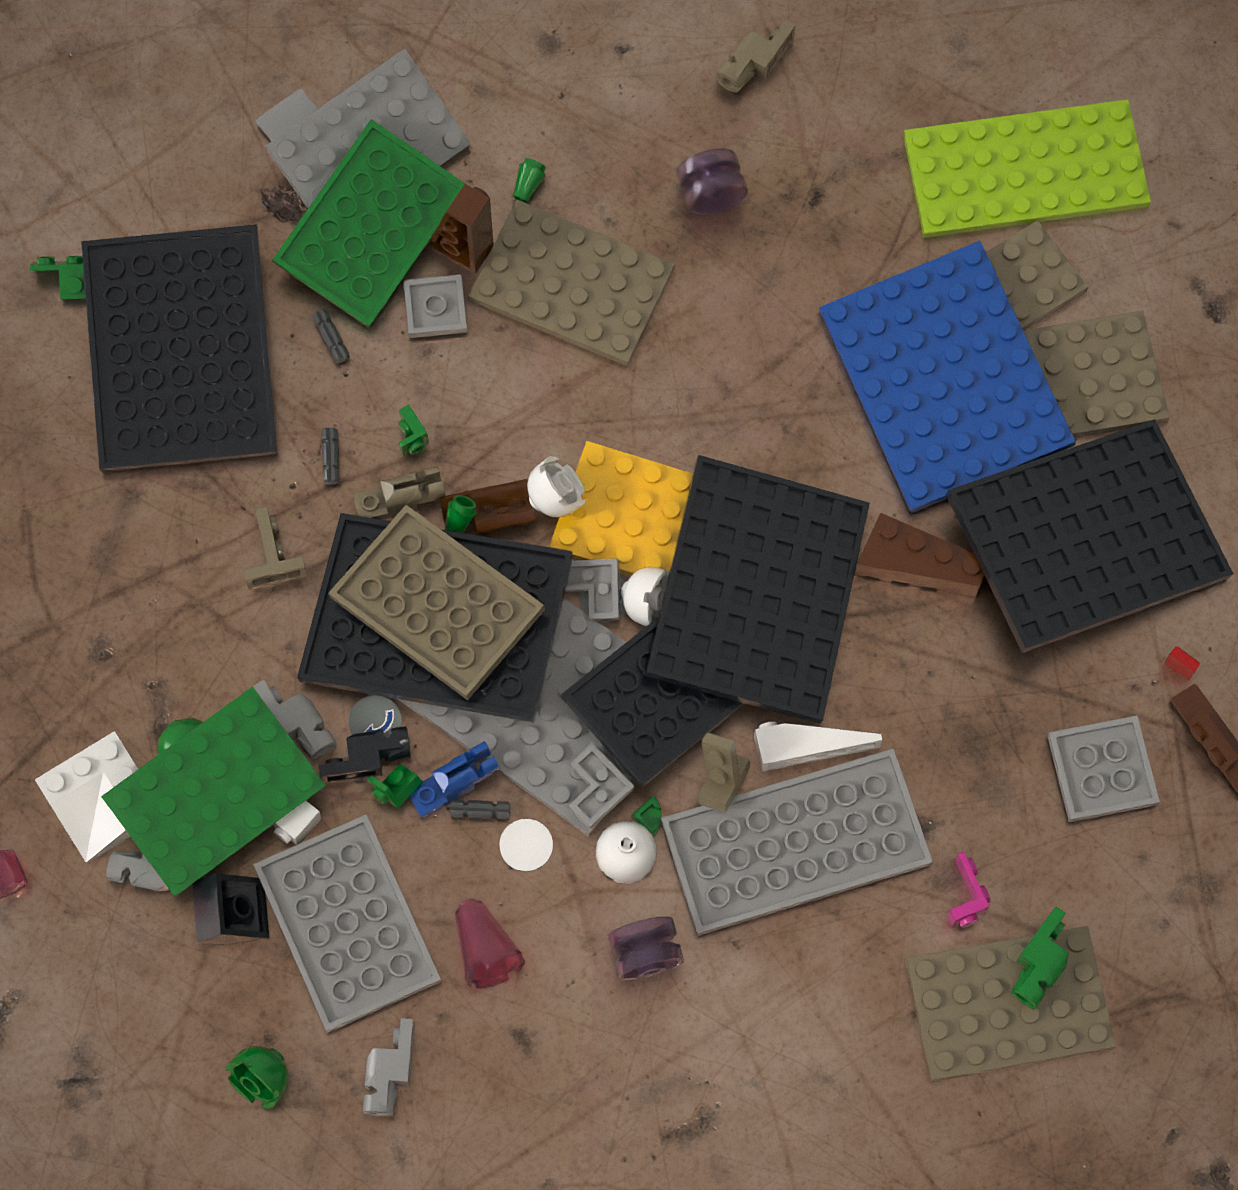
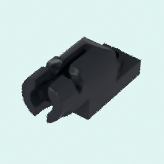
(365, 755)

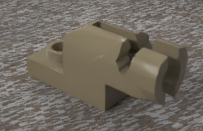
(755, 57)
(398, 492)

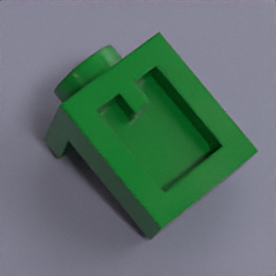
(411, 426)
(396, 786)

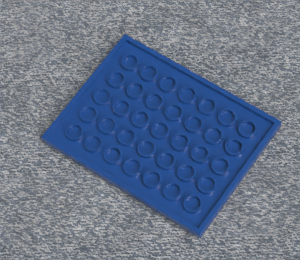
(946, 375)

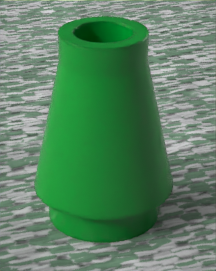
(528, 179)
(460, 513)

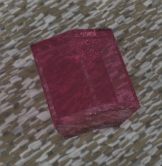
(11, 873)

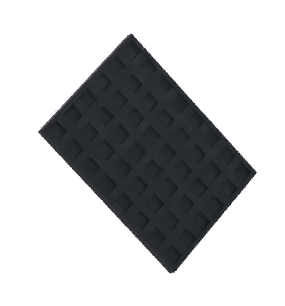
(1088, 535)
(758, 589)

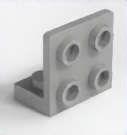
(286, 114)

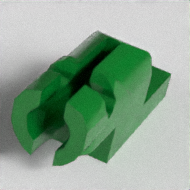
(1042, 960)

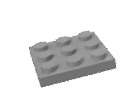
(1103, 768)

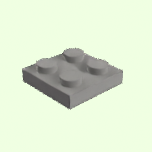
(435, 306)

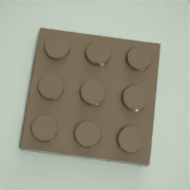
(1035, 274)

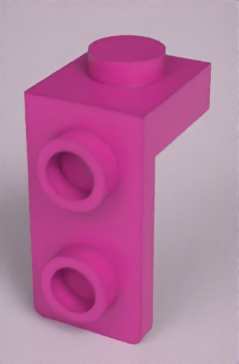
(968, 912)

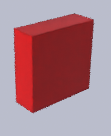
(1182, 662)

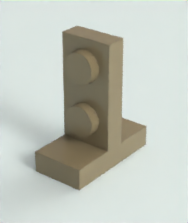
(275, 569)
(723, 770)

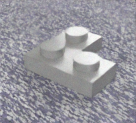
(601, 582)
(605, 788)

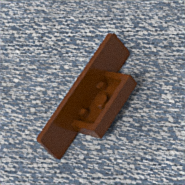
(497, 505)
(1209, 730)

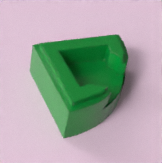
(649, 815)

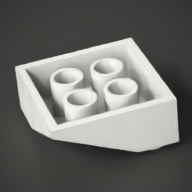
(76, 793)

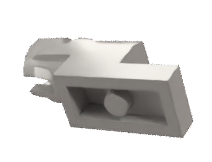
(299, 720)
(138, 867)
(387, 1070)

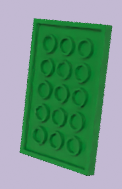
(369, 223)
(213, 791)

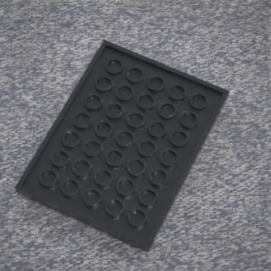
(179, 348)
(355, 658)

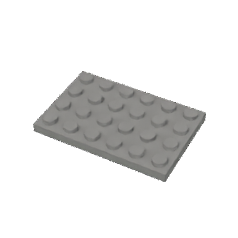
(393, 97)
(347, 923)

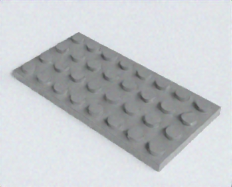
(796, 842)

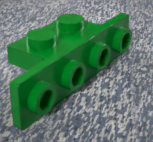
(70, 274)

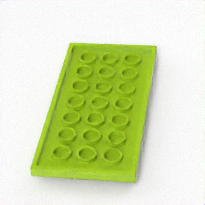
(1026, 168)

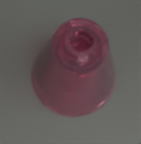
(485, 946)

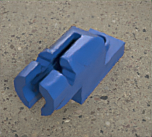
(453, 780)

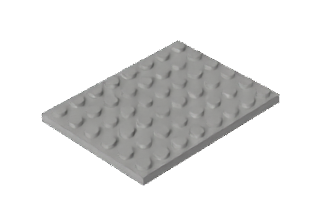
(541, 752)

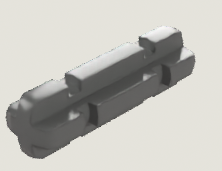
(331, 336)
(330, 456)
(480, 809)

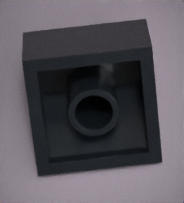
(230, 909)

